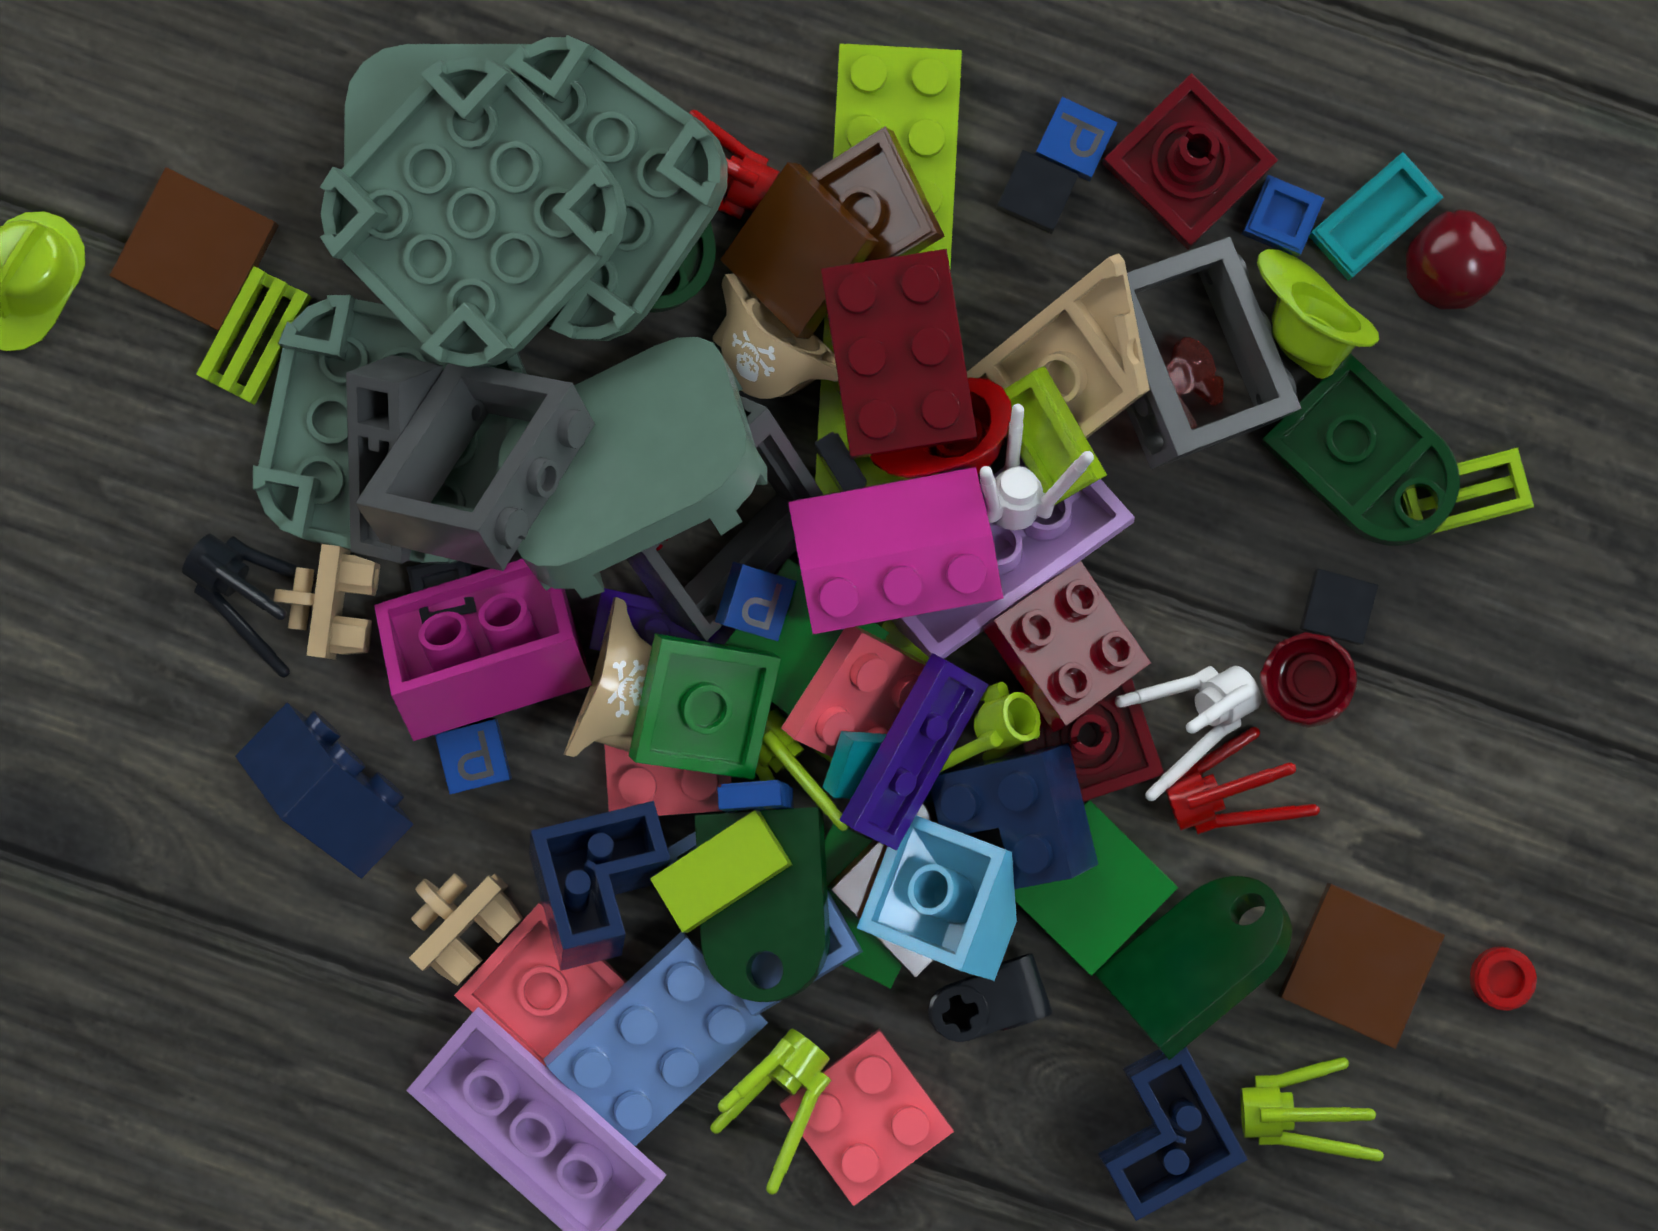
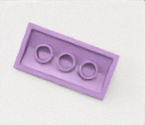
(1025, 564)
(534, 1129)

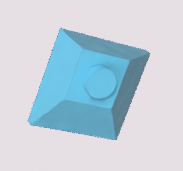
(945, 898)

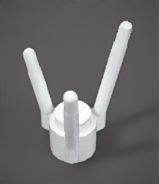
(1016, 493)
(1220, 703)

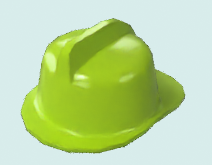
(38, 273)
(1310, 316)

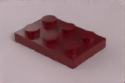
(898, 354)

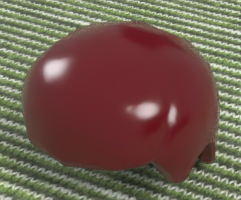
(1456, 260)
(1308, 679)

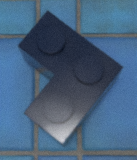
(322, 791)
(1033, 804)
(584, 867)
(1181, 1146)

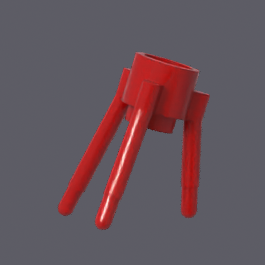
(747, 172)
(1198, 798)

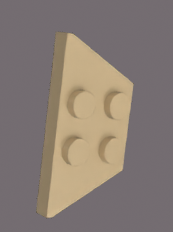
(1085, 343)

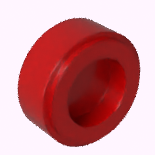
(1503, 978)

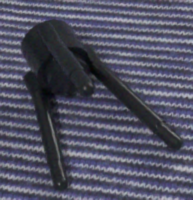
(220, 569)

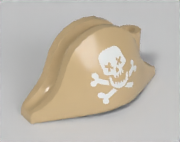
(763, 351)
(616, 687)

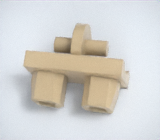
(336, 575)
(445, 948)

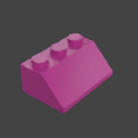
(895, 550)
(484, 662)

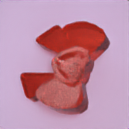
(1193, 369)

